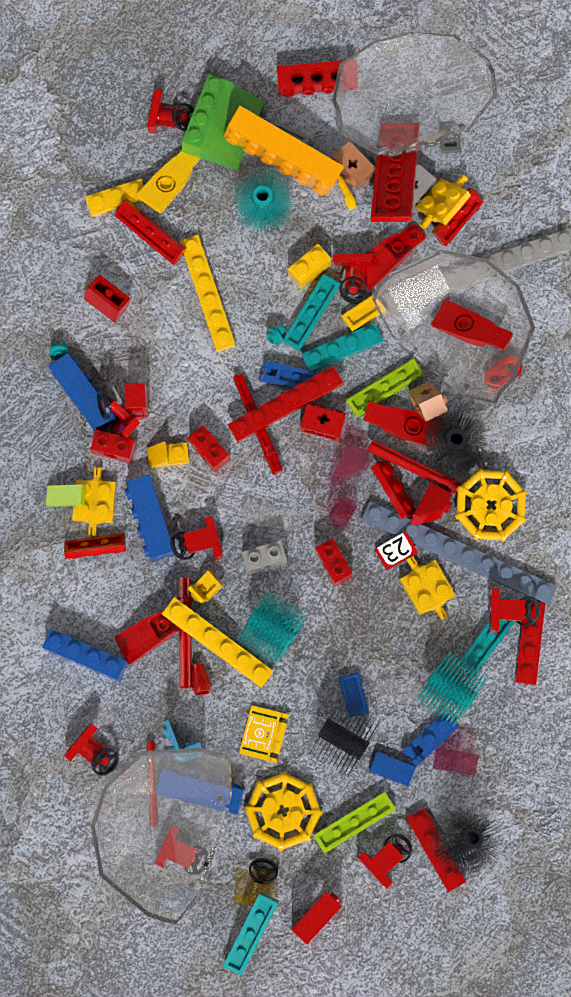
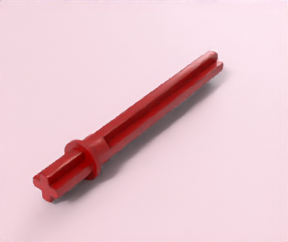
(263, 437)
(414, 467)
(185, 655)

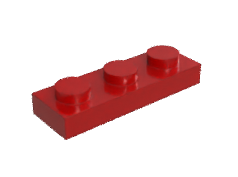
(447, 232)
(394, 489)
(95, 546)

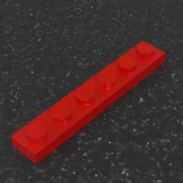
(285, 404)

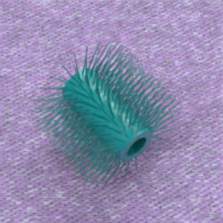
(263, 201)
(272, 628)
(451, 688)

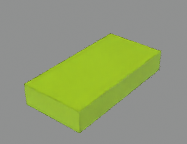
(65, 495)

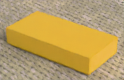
(360, 314)

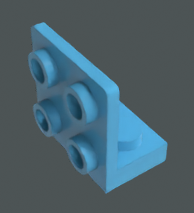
(170, 734)

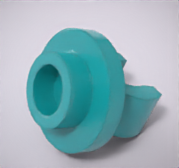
(274, 335)
(58, 350)

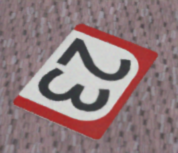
(396, 550)

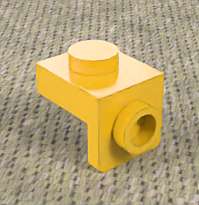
(205, 587)

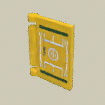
(263, 734)

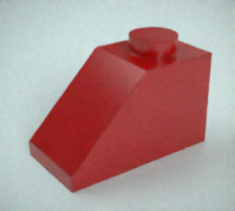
(432, 505)

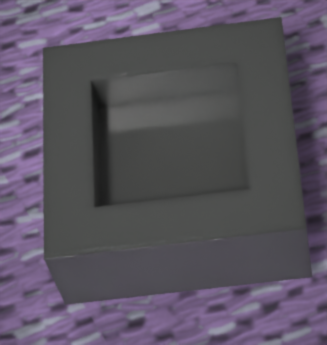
(451, 147)

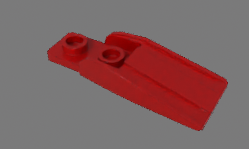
(392, 253)
(470, 326)
(401, 423)
(145, 636)

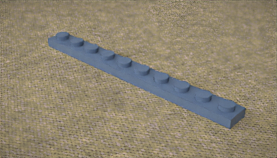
(460, 554)

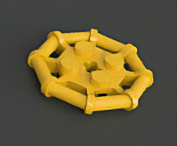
(502, 507)
(294, 815)

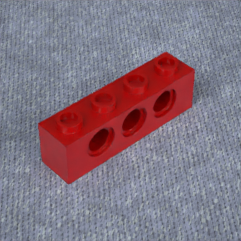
(306, 73)

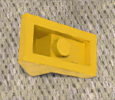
(168, 455)

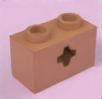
(364, 170)
(428, 401)

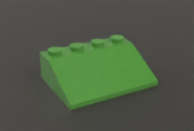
(211, 118)

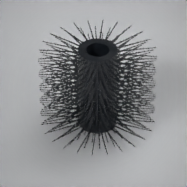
(454, 434)
(344, 739)
(465, 841)

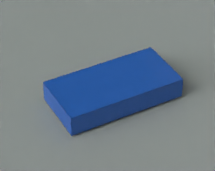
(353, 695)
(392, 769)

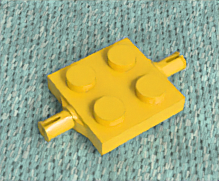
(443, 201)
(98, 504)
(427, 587)

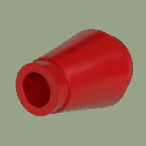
(200, 681)

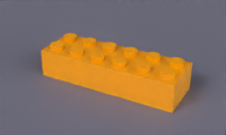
(283, 151)

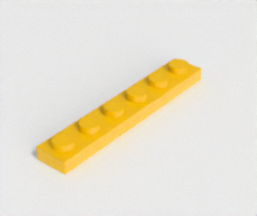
(207, 294)
(217, 642)

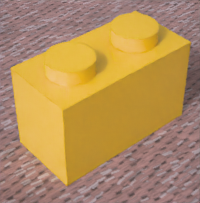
(309, 267)

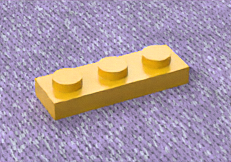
(113, 197)

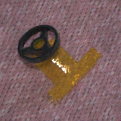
(259, 881)

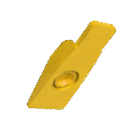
(168, 182)

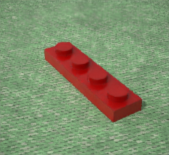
(150, 232)
(530, 648)
(421, 826)

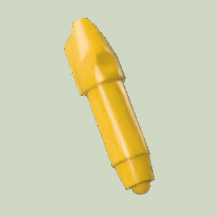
(348, 196)

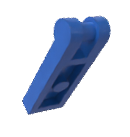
(286, 375)
(430, 739)

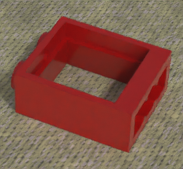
(317, 917)

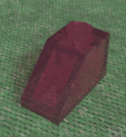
(351, 464)
(342, 513)
(456, 762)

